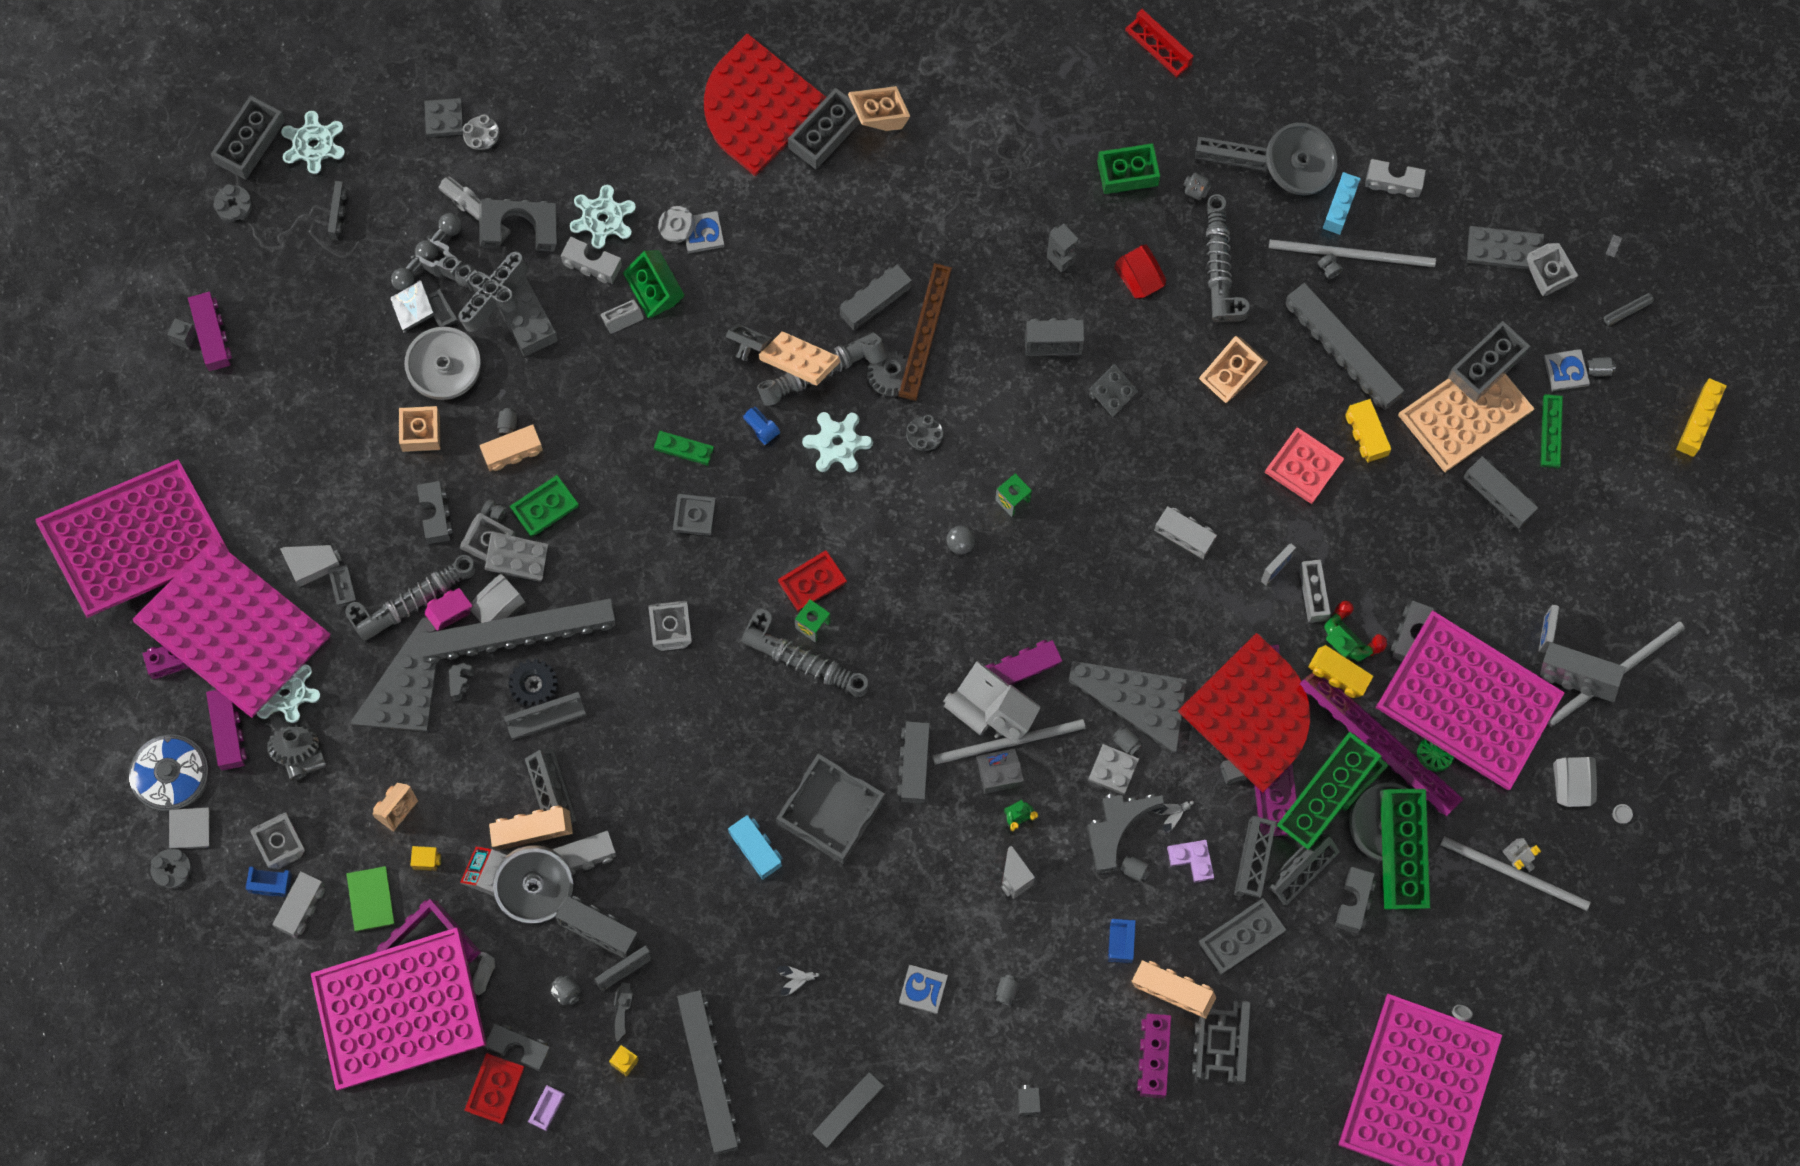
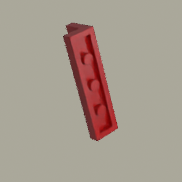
(1162, 37)

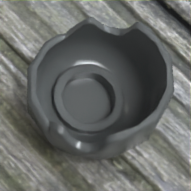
(960, 540)

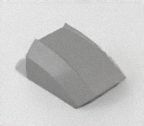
(1551, 268)
(478, 535)
(497, 601)
(670, 625)
(1575, 781)
(278, 841)
(480, 971)

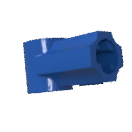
(763, 428)

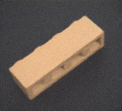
(530, 828)
(1174, 989)

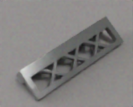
(1231, 156)
(545, 716)
(553, 781)
(1247, 857)
(1301, 863)

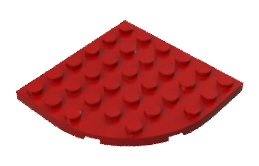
(756, 104)
(1253, 712)

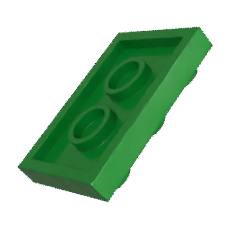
(544, 506)

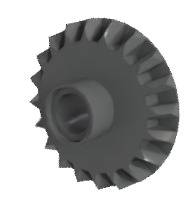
(884, 381)
(293, 745)

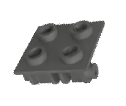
(1112, 390)

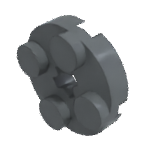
(228, 194)
(181, 872)

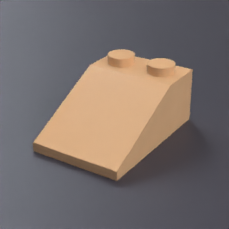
(880, 108)
(1233, 369)
(395, 806)

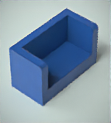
(268, 882)
(1121, 941)

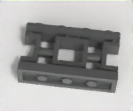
(1236, 1042)

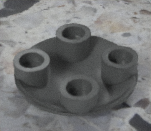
(924, 433)

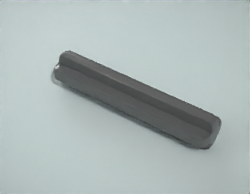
(1628, 309)

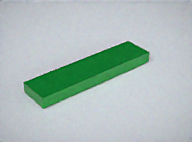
(1551, 431)

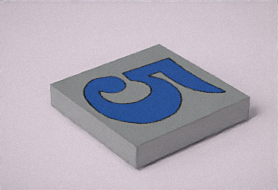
(706, 233)
(1566, 370)
(1278, 564)
(1549, 628)
(923, 989)

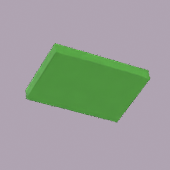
(370, 899)

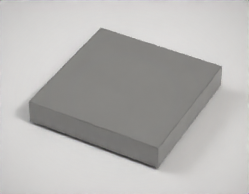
(189, 828)

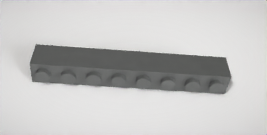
(1344, 347)
(707, 1072)

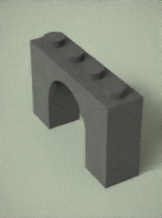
(539, 214)

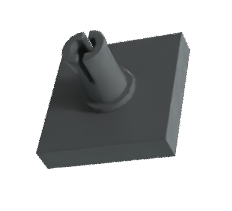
(749, 339)

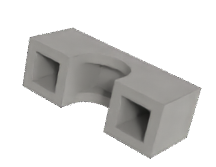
(1380, 178)
(604, 268)

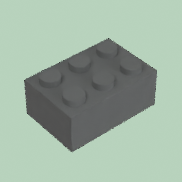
(1054, 337)

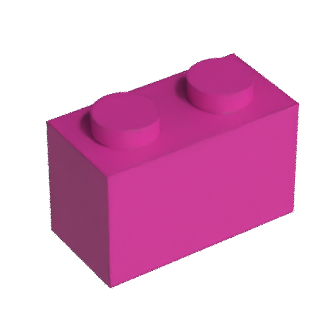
(448, 609)

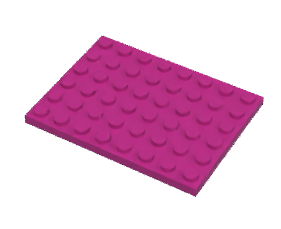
(129, 537)
(231, 628)
(1470, 700)
(398, 1009)
(1419, 1087)

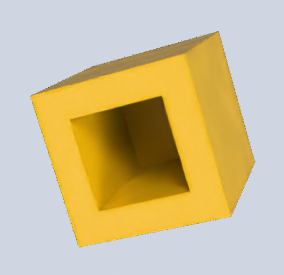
(425, 858)
(624, 1060)

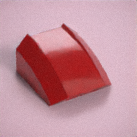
(1140, 272)

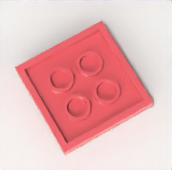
(1304, 465)

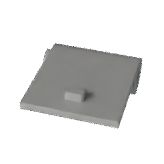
(974, 696)

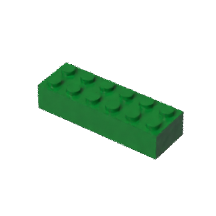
(1329, 791)
(1405, 848)

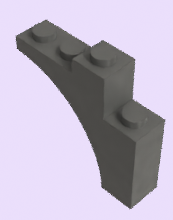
(1119, 816)

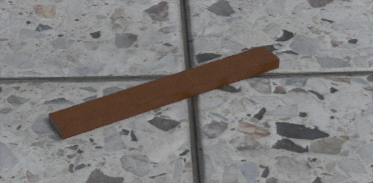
(925, 332)

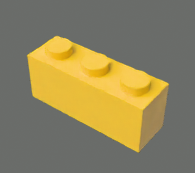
(1368, 431)
(1340, 672)

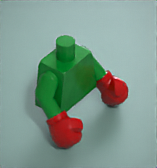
(1346, 641)

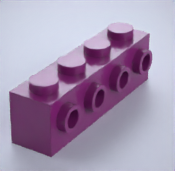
(209, 331)
(162, 662)
(1027, 663)
(226, 731)
(1155, 1055)

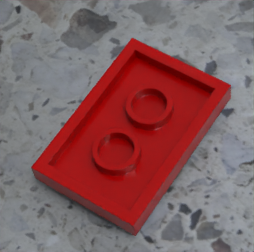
(812, 580)
(494, 1088)

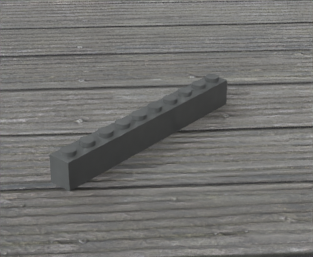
(517, 630)

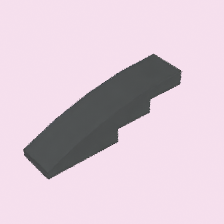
(848, 1109)

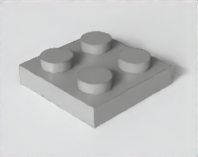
(1113, 769)

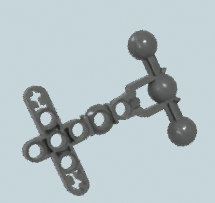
(489, 291)

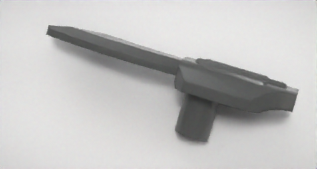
(622, 1002)

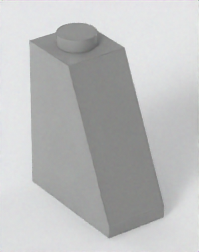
(310, 562)

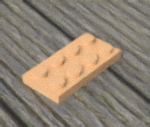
(799, 358)

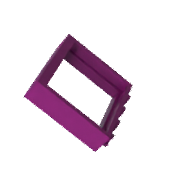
(414, 919)

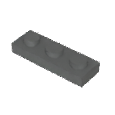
(337, 210)

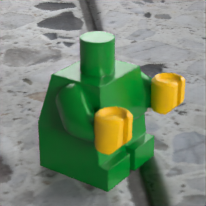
(1019, 812)

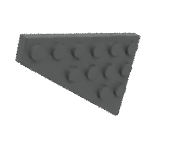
(405, 690)
(1139, 697)

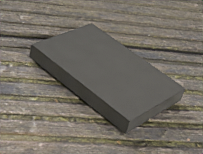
(623, 968)

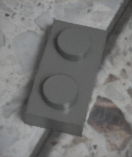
(444, 314)
(342, 585)

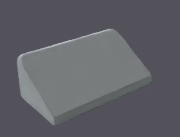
(622, 316)

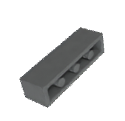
(875, 297)
(1501, 492)
(915, 762)

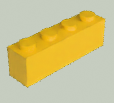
(1701, 417)

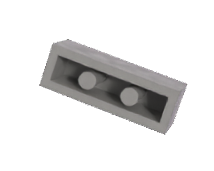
(1185, 532)
(1314, 591)
(587, 852)
(299, 905)

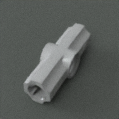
(462, 196)

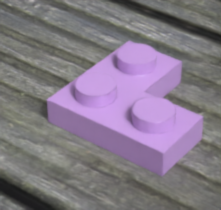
(1194, 854)

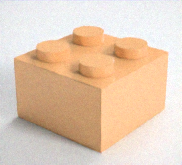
(419, 428)

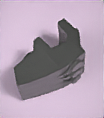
(457, 682)

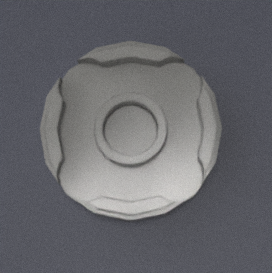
(676, 224)

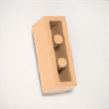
(511, 448)

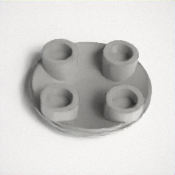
(481, 132)

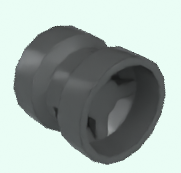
(1330, 266)
(493, 510)

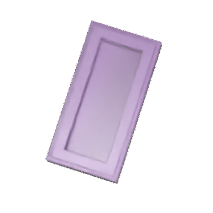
(546, 1108)

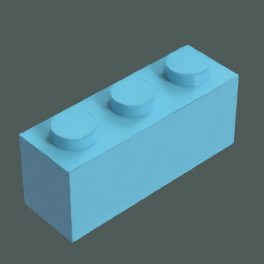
(1341, 203)
(755, 846)

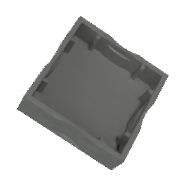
(830, 809)

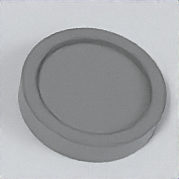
(1622, 814)
(1462, 1012)

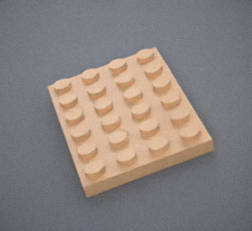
(1456, 427)

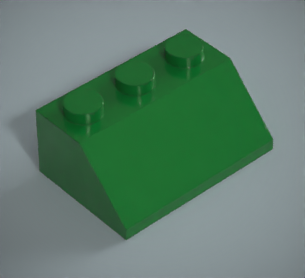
(653, 283)

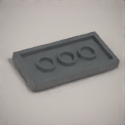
(1501, 247)
(1242, 936)

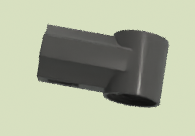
(300, 770)

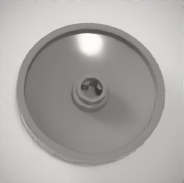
(442, 363)

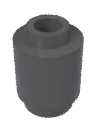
(1601, 367)
(507, 421)
(1127, 741)
(1135, 868)
(1007, 990)

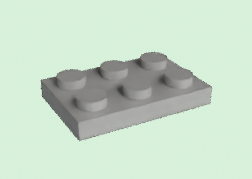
(516, 556)

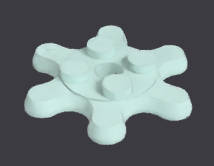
(313, 131)
(602, 205)
(837, 453)
(298, 694)

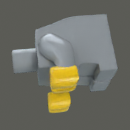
(1521, 854)

